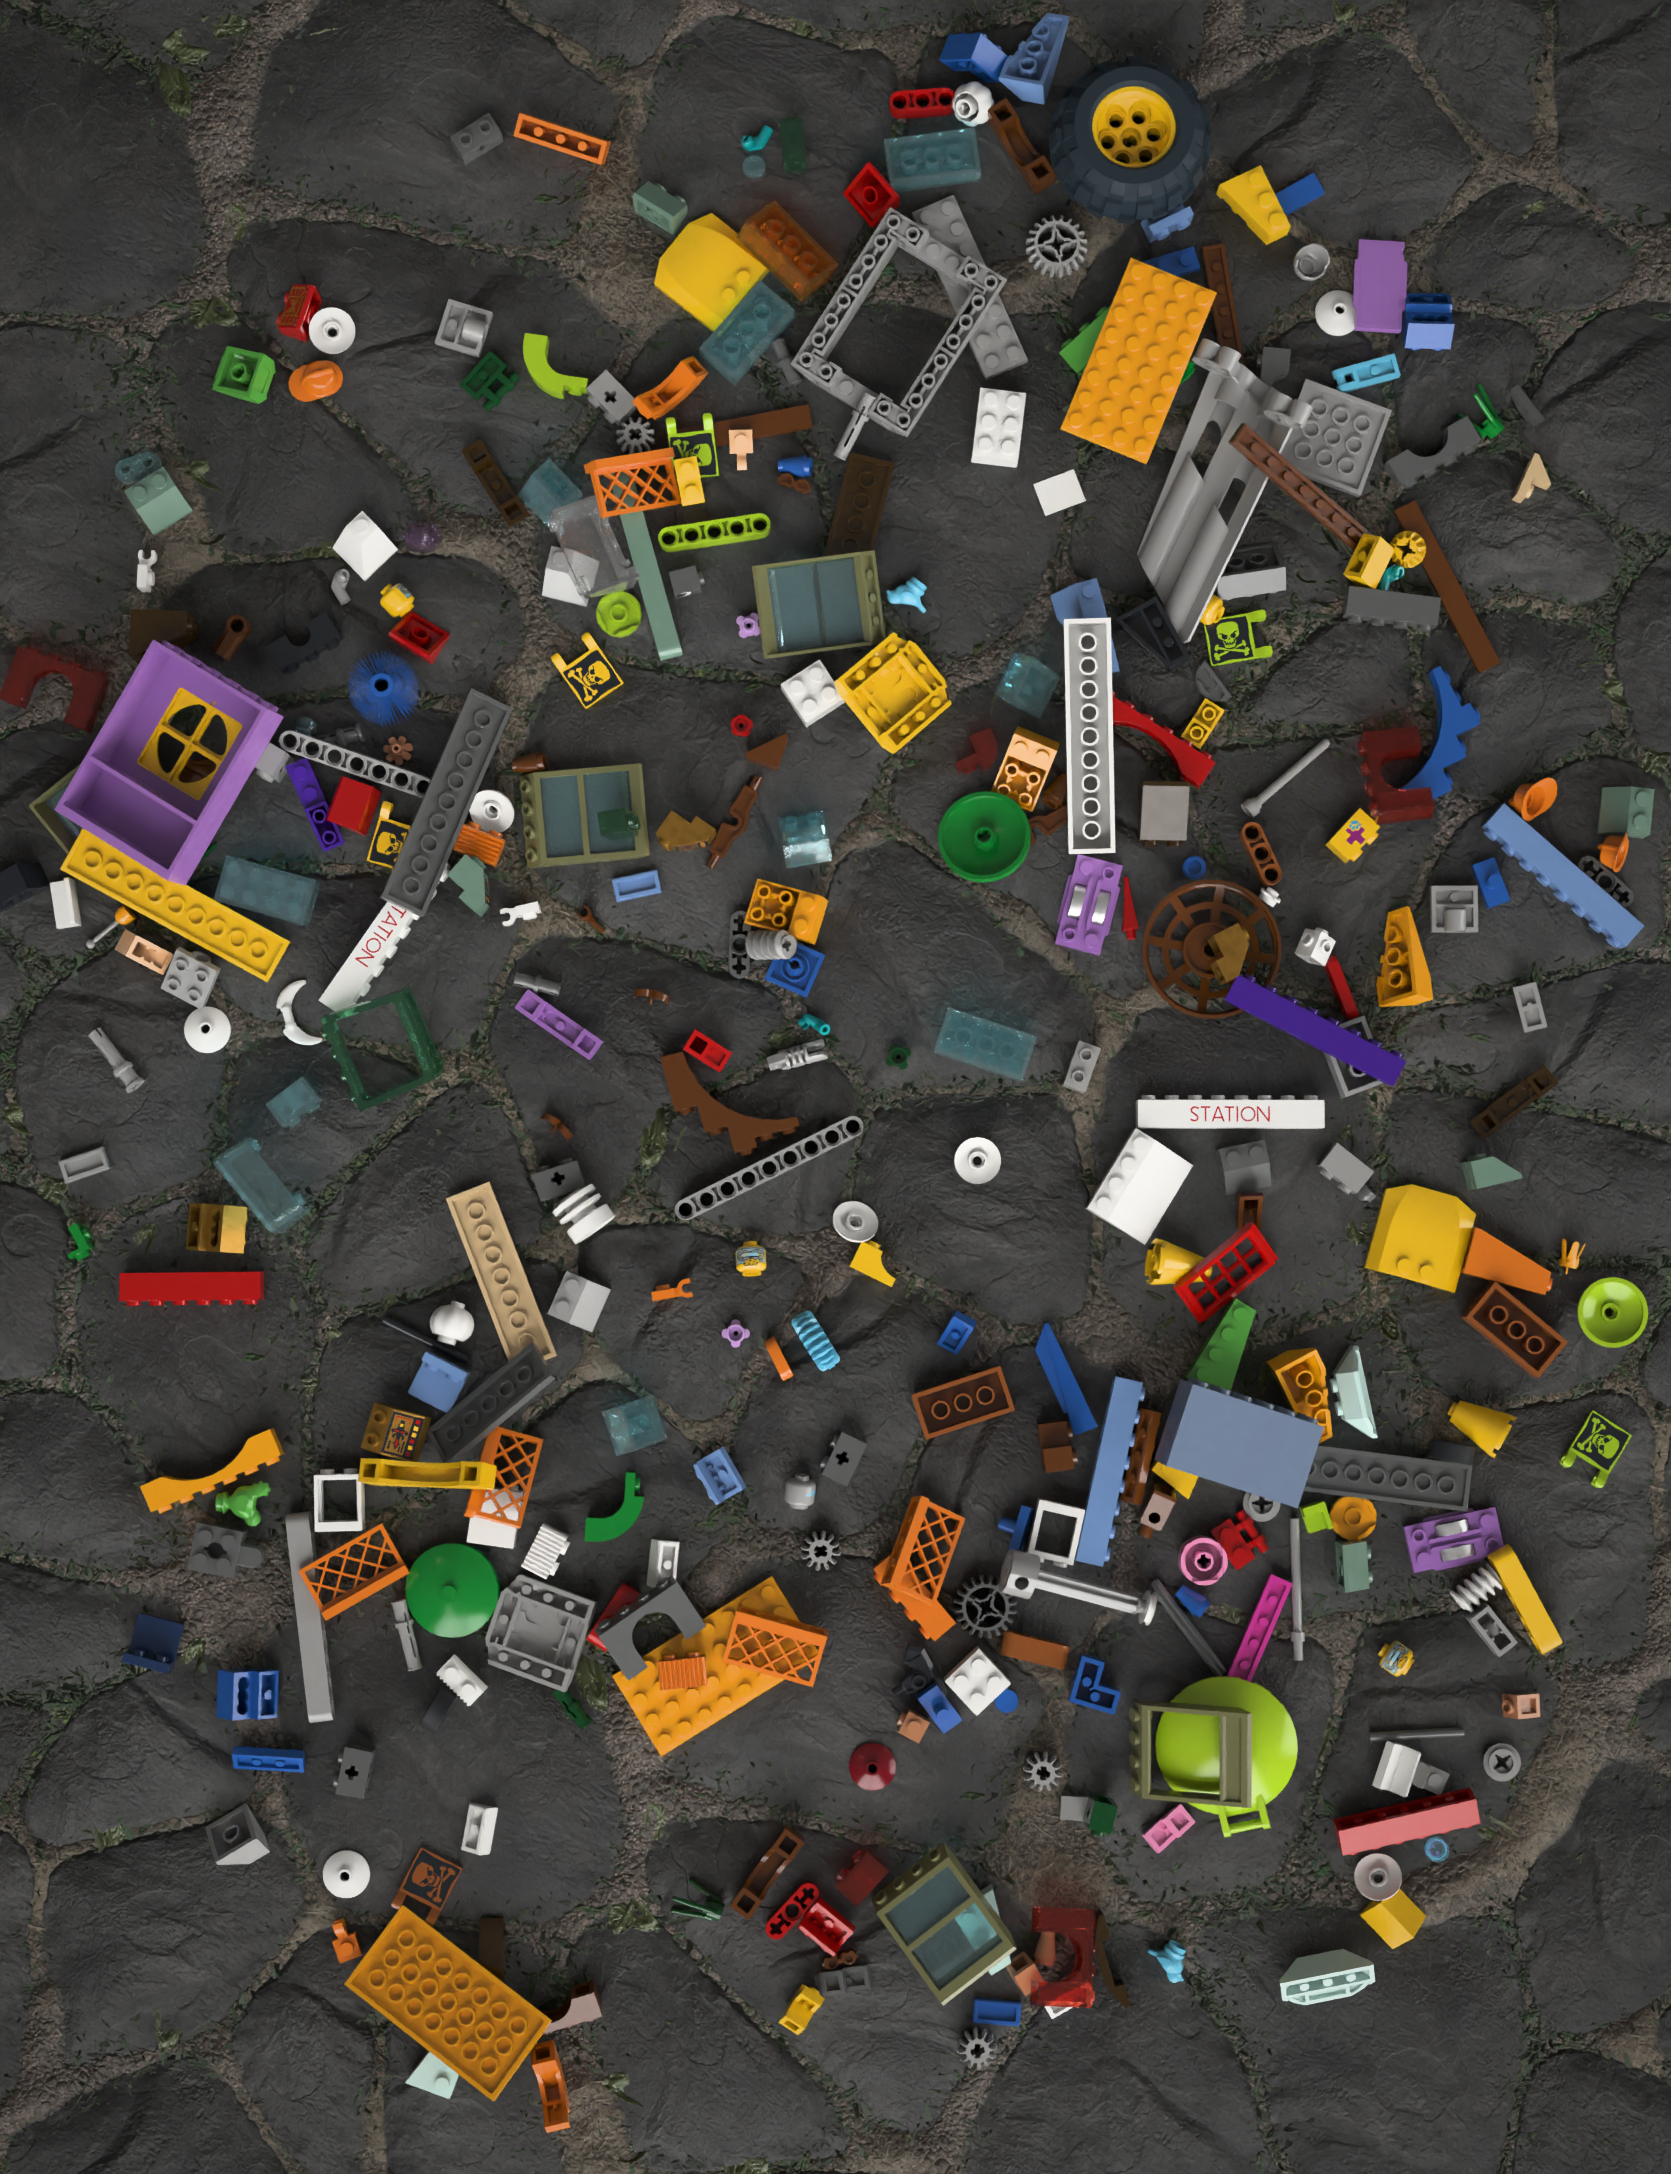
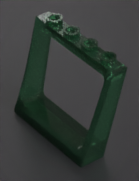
(416, 1032)

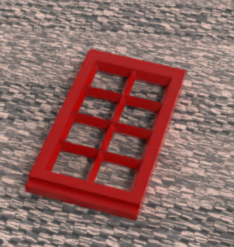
(1259, 1245)

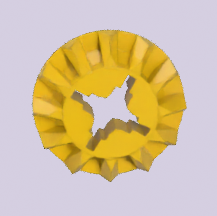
(1417, 545)

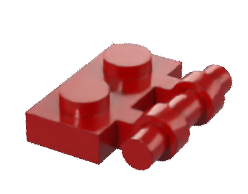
(1230, 1539)

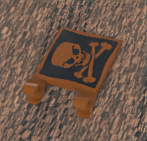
(429, 1882)

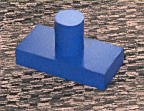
(1490, 883)
(1017, 1527)
(939, 1708)

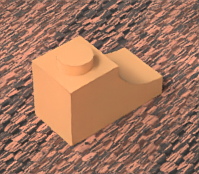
(144, 952)

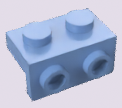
(1160, 228)
(719, 1475)

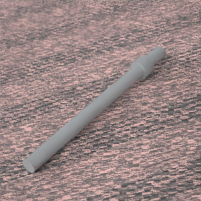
(1297, 1634)

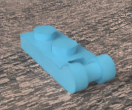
(1367, 373)

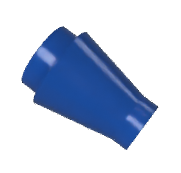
(798, 465)
(1193, 1601)

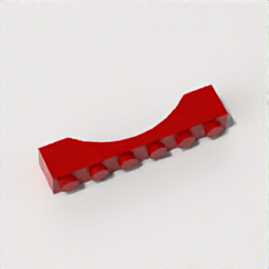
(1189, 763)

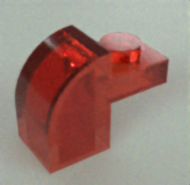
(985, 752)

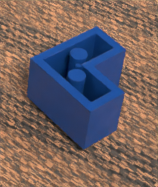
(975, 55)
(1086, 1687)

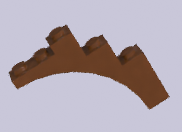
(743, 1130)

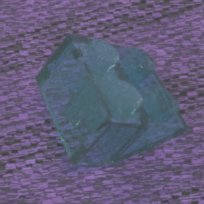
(548, 490)
(805, 839)

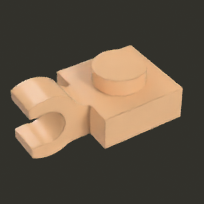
(741, 443)

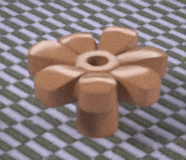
(401, 753)

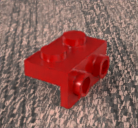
(826, 1926)

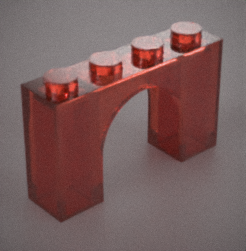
(30, 667)
(1389, 803)
(1077, 1987)

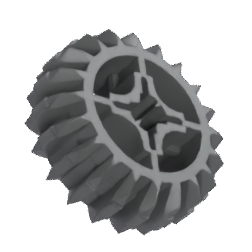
(975, 1624)

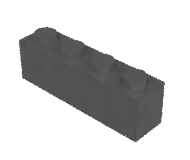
(1391, 608)

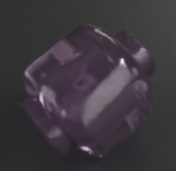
(422, 536)

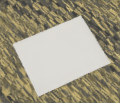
(1059, 492)

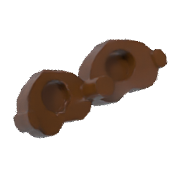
(800, 485)
(651, 994)
(558, 1124)
(847, 1957)

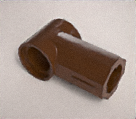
(231, 640)

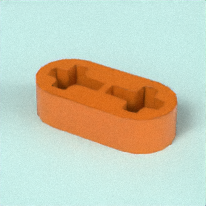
(778, 1358)

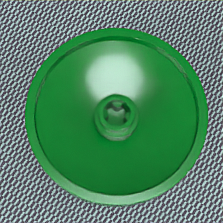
(984, 836)
(452, 1590)

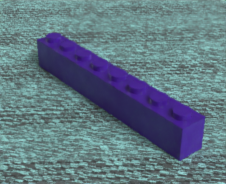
(1315, 1030)

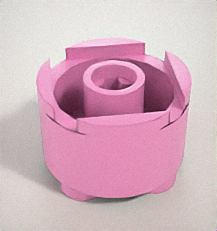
(1212, 1569)

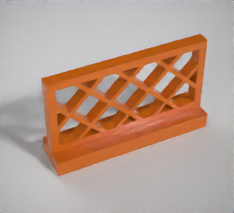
(634, 462)
(488, 1455)
(904, 1547)
(365, 1588)
(781, 1626)

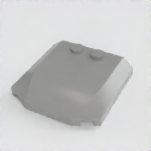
(539, 1631)

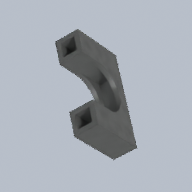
(664, 1598)

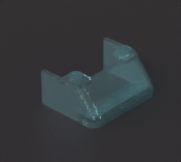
(260, 1186)

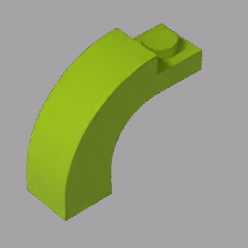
(555, 384)

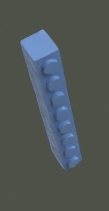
(1562, 876)
(1108, 1470)

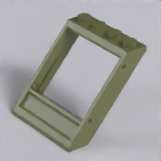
(1234, 1754)

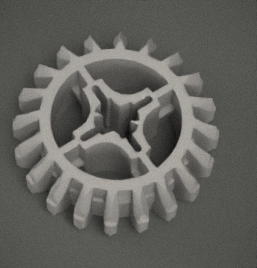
(1047, 248)

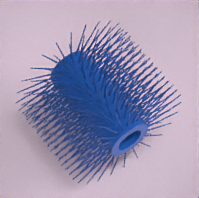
(390, 695)

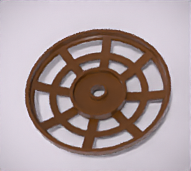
(1196, 939)

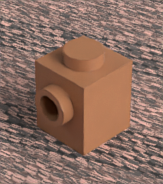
(912, 1725)
(1023, 1971)

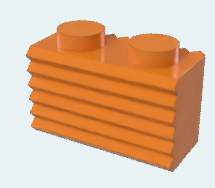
(483, 845)
(682, 1671)

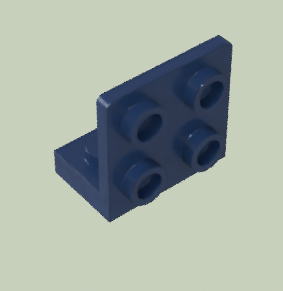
(154, 1643)

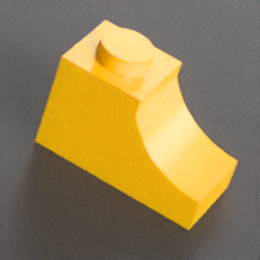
(869, 1262)

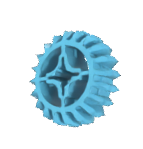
(815, 1340)

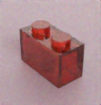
(861, 1876)

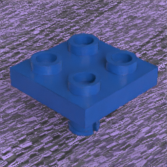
(797, 972)

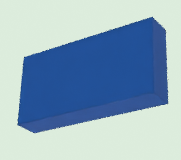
(1300, 194)
(996, 2011)

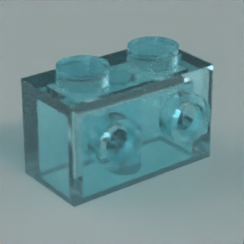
(294, 1102)

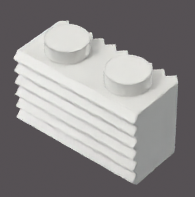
(545, 1551)
(461, 1680)

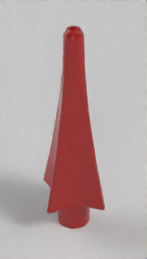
(1130, 921)

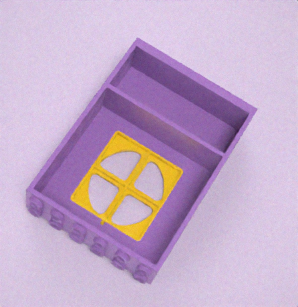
(126, 793)

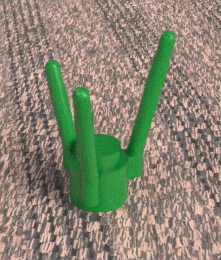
(1493, 424)

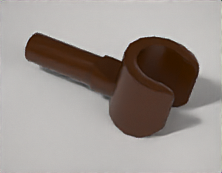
(591, 920)

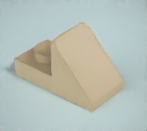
(1533, 474)

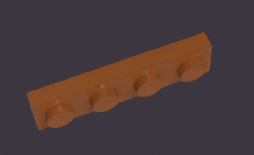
(1141, 1456)

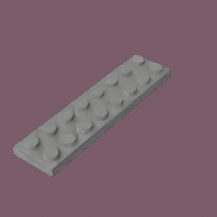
(995, 339)

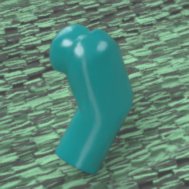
(757, 142)
(1390, 574)
(816, 1023)

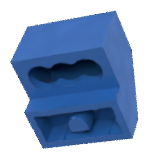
(1427, 321)
(247, 1693)

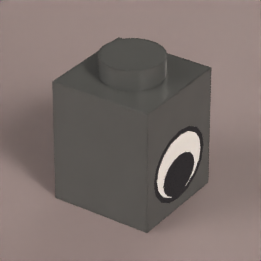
(686, 581)

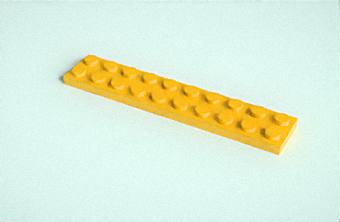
(176, 906)

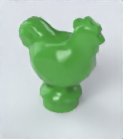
(243, 1502)

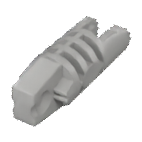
(797, 1056)

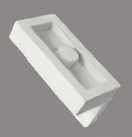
(65, 903)
(1396, 1768)

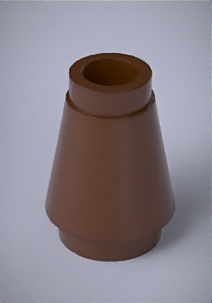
(530, 763)
(1056, 792)

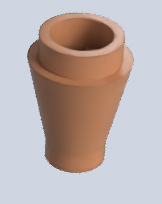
(1045, 1950)

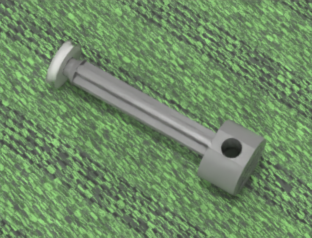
(1023, 1574)

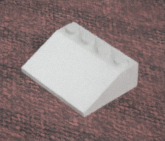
(1139, 1186)

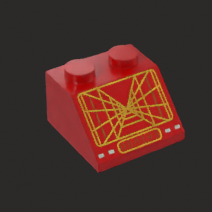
(300, 307)

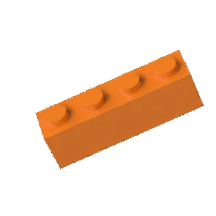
(562, 138)
(933, 1619)

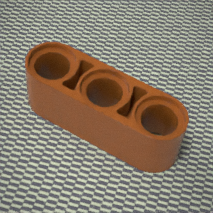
(1260, 842)
(1034, 1649)

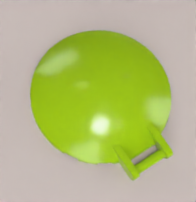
(1191, 1746)

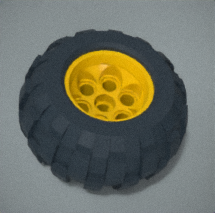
(1120, 94)

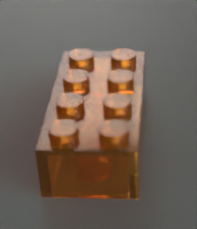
(787, 251)

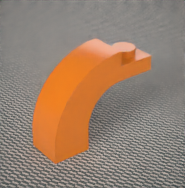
(672, 390)
(552, 2086)

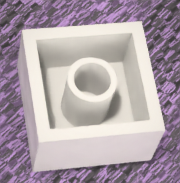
(812, 693)
(977, 1680)

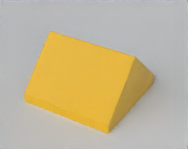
(1394, 1918)

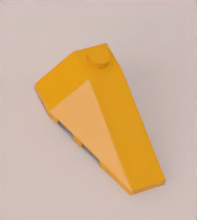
(1404, 968)
(1303, 1384)

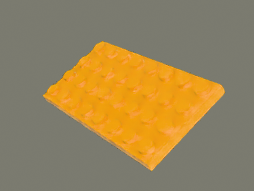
(1138, 361)
(681, 1713)
(448, 2002)

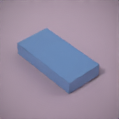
(636, 885)

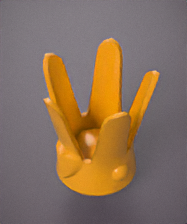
(1571, 1261)

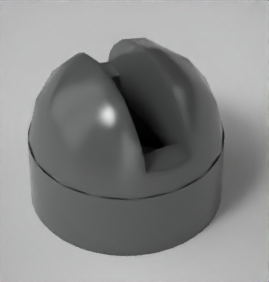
(1366, 1194)

